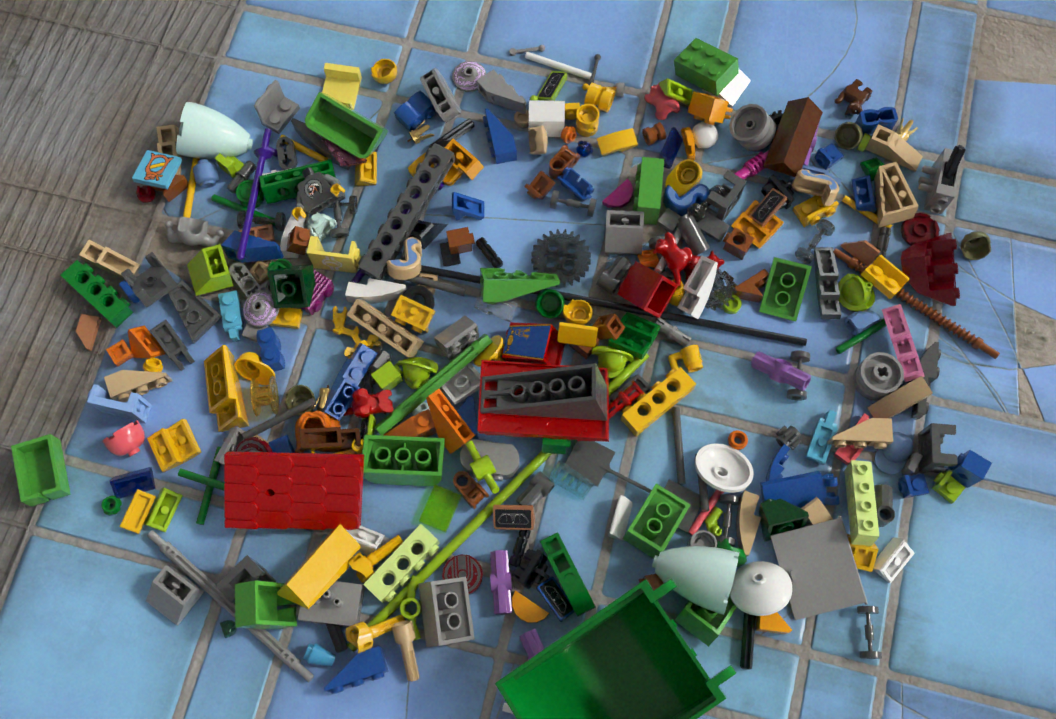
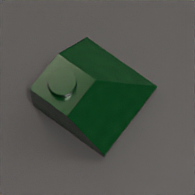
(292, 286)
(779, 517)

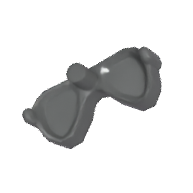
(368, 382)

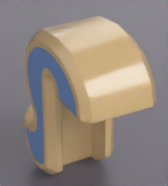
(816, 185)
(411, 265)

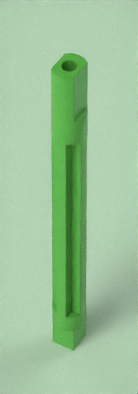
(433, 384)

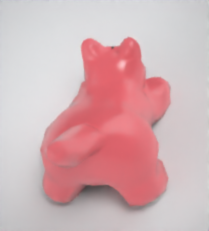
(663, 104)

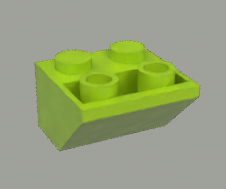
(209, 270)

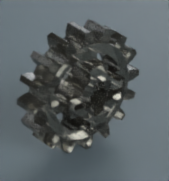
(722, 295)

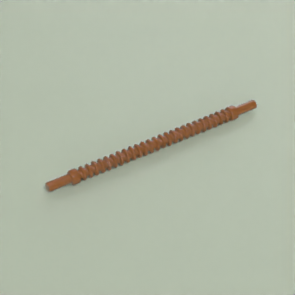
(976, 342)

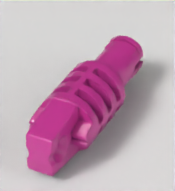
(752, 166)

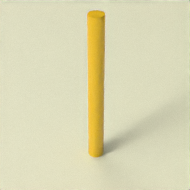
(190, 191)

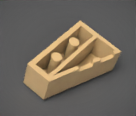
(893, 196)

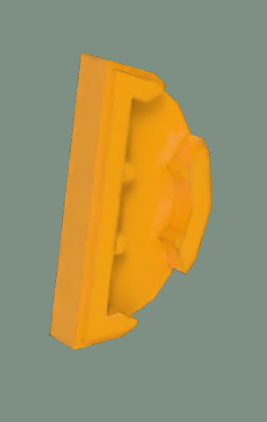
(688, 141)
(527, 610)

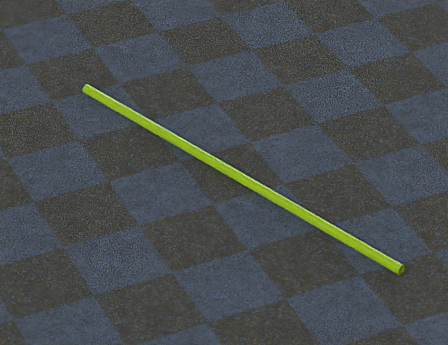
(487, 511)

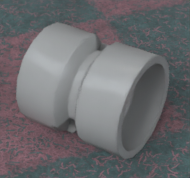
(703, 538)

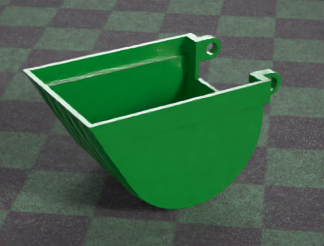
(617, 667)

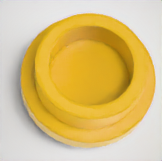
(153, 365)

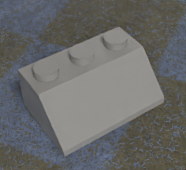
(446, 611)

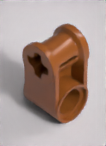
(561, 160)
(470, 490)

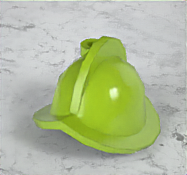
(856, 293)
(611, 359)
(417, 370)

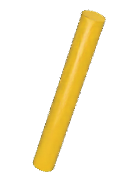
(307, 151)
(870, 215)

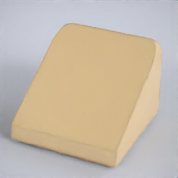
(259, 271)

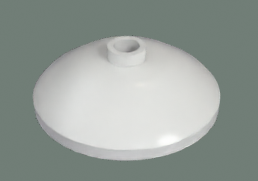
(724, 468)
(761, 596)

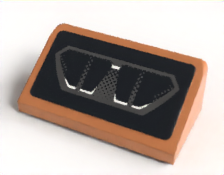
(768, 207)
(513, 517)

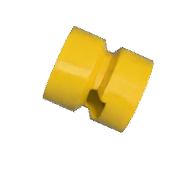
(600, 97)
(587, 120)

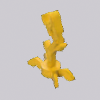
(339, 320)

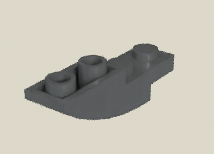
(929, 365)

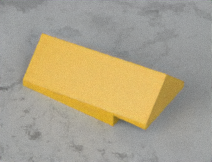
(224, 390)
(320, 568)

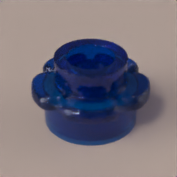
(584, 148)

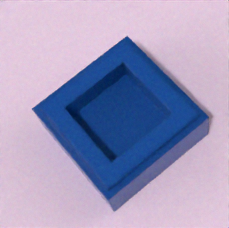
(129, 291)

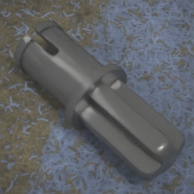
(241, 176)

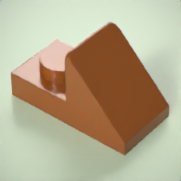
(176, 187)
(749, 290)

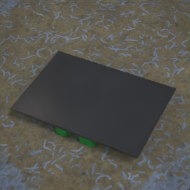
(447, 257)

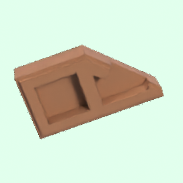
(265, 232)
(862, 251)
(87, 329)

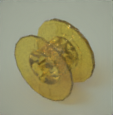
(264, 396)

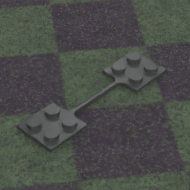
(594, 461)

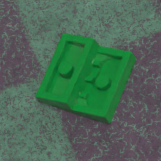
(636, 336)

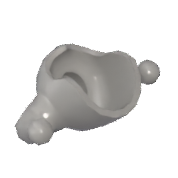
(192, 233)

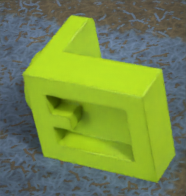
(229, 164)
(947, 486)

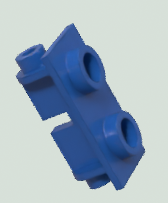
(581, 189)

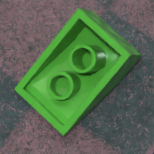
(785, 288)
(656, 521)
(703, 622)

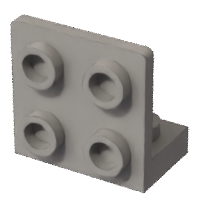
(274, 108)

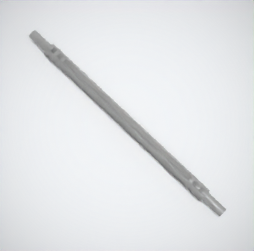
(204, 582)

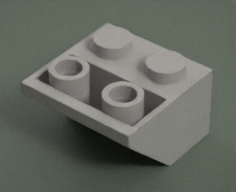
(624, 232)
(457, 337)
(173, 594)

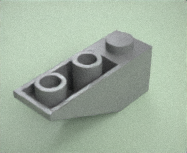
(498, 92)

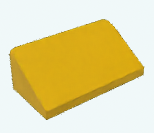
(367, 172)
(577, 334)

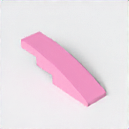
(903, 342)

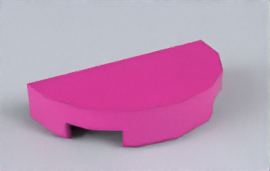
(620, 196)

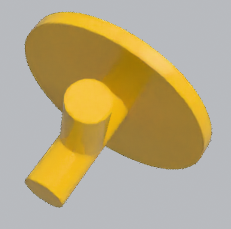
(491, 352)

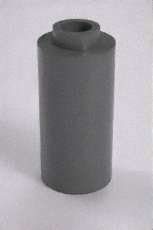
(692, 234)

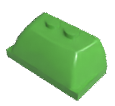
(403, 460)

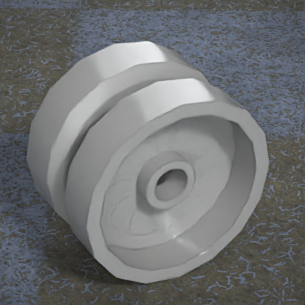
(752, 127)
(878, 376)

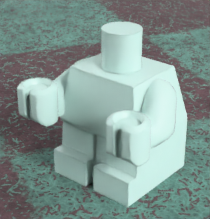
(320, 225)

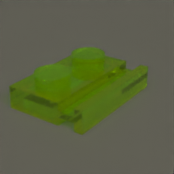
(440, 508)

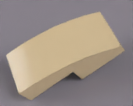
(817, 512)

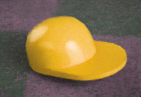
(684, 176)
(250, 366)

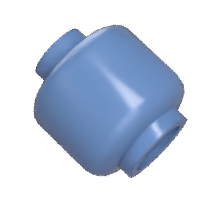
(205, 173)

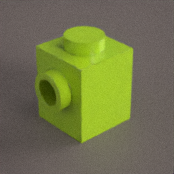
(387, 376)

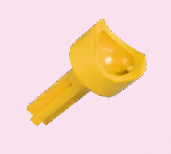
(364, 565)
(363, 635)

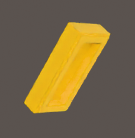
(138, 511)

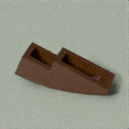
(329, 439)

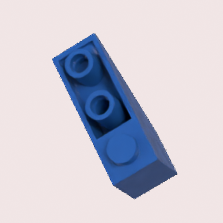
(502, 140)
(256, 249)
(363, 666)

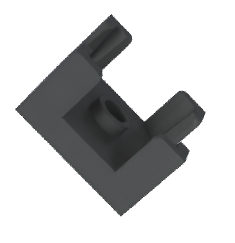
(726, 203)
(152, 283)
(929, 446)
(244, 571)

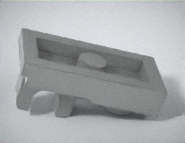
(230, 443)

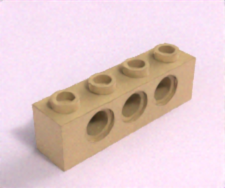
(385, 328)

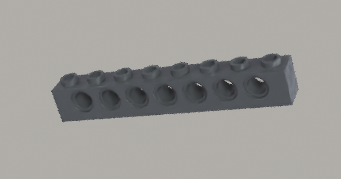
(417, 206)

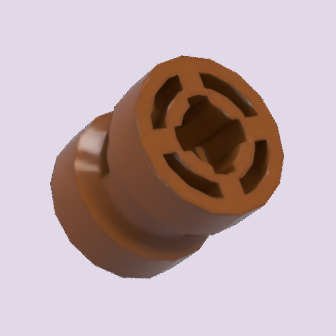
(654, 133)

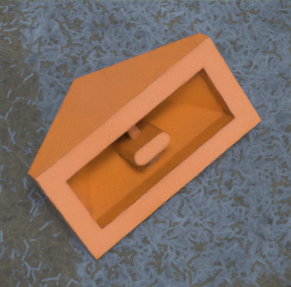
(144, 343)

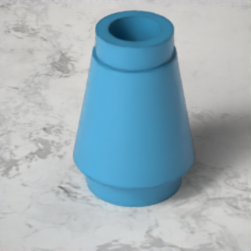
(318, 655)

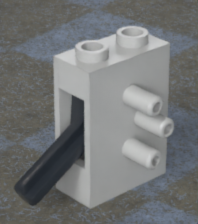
(943, 179)
(336, 607)

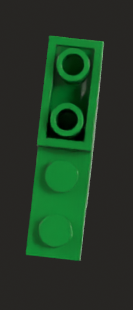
(567, 574)

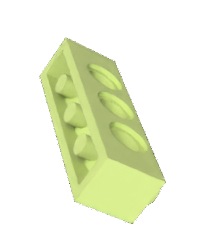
(861, 503)
(419, 536)

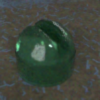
(228, 628)

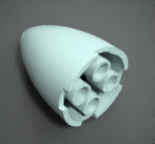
(208, 133)
(700, 573)

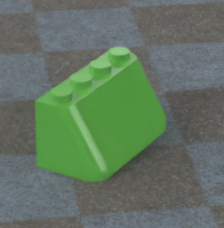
(344, 126)

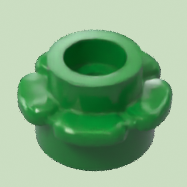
(111, 500)

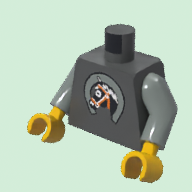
(316, 193)

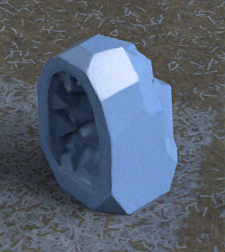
(860, 321)

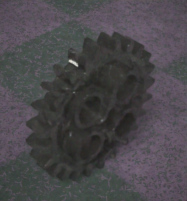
(563, 242)

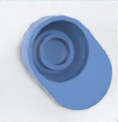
(893, 458)

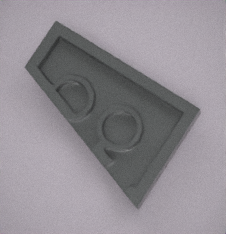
(193, 310)

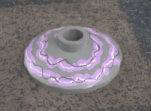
(465, 81)
(265, 314)

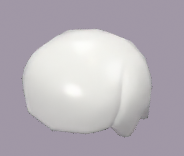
(705, 135)

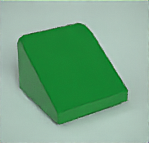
(870, 167)

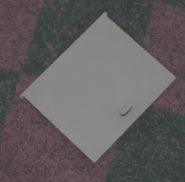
(820, 568)

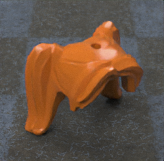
(313, 420)

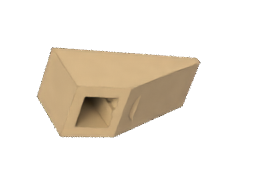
(894, 148)
(140, 382)
(872, 432)

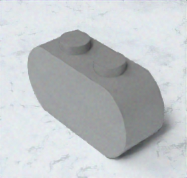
(440, 95)
(503, 456)

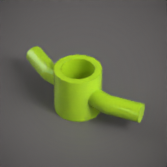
(482, 467)
(411, 596)

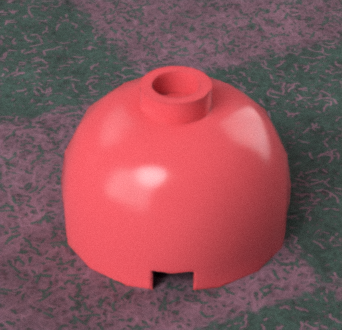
(126, 440)

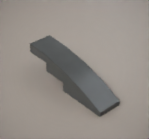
(314, 141)
(826, 283)

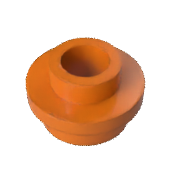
(568, 134)
(737, 434)

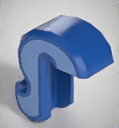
(680, 204)

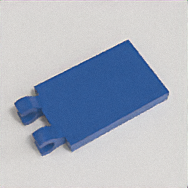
(801, 489)

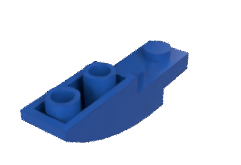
(348, 381)

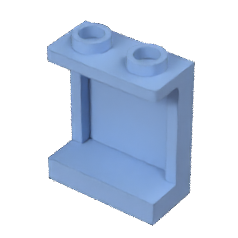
(135, 409)

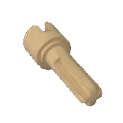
(403, 636)

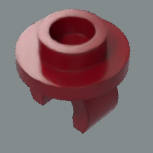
(145, 193)

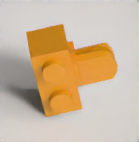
(709, 108)
(463, 163)

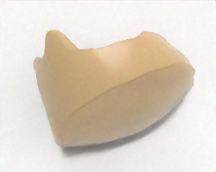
(538, 140)

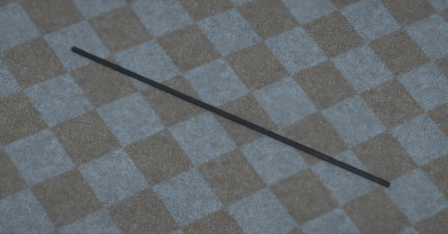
(635, 309)

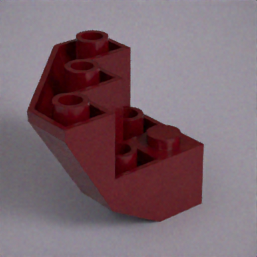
(933, 268)

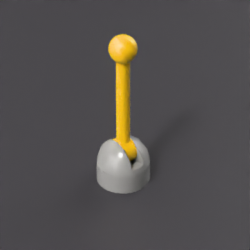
(618, 87)

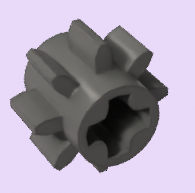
(789, 437)

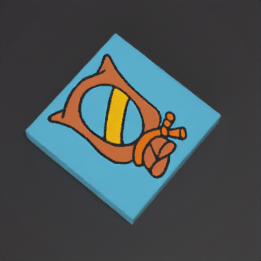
(157, 169)

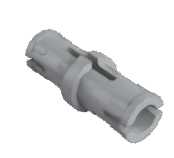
(673, 333)

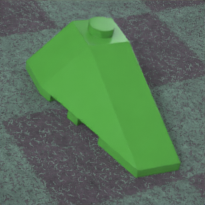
(503, 286)

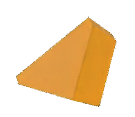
(772, 623)

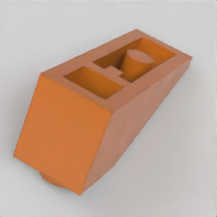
(448, 422)
(416, 426)

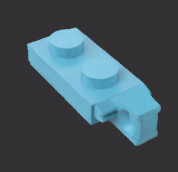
(231, 314)
(824, 430)

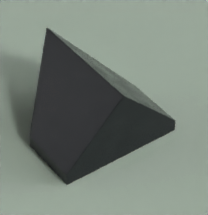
(426, 232)

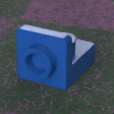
(828, 156)
(913, 485)

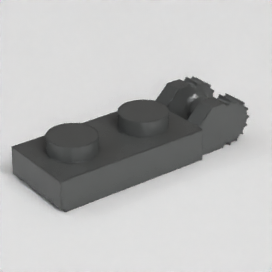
(171, 343)

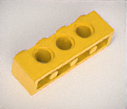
(676, 378)

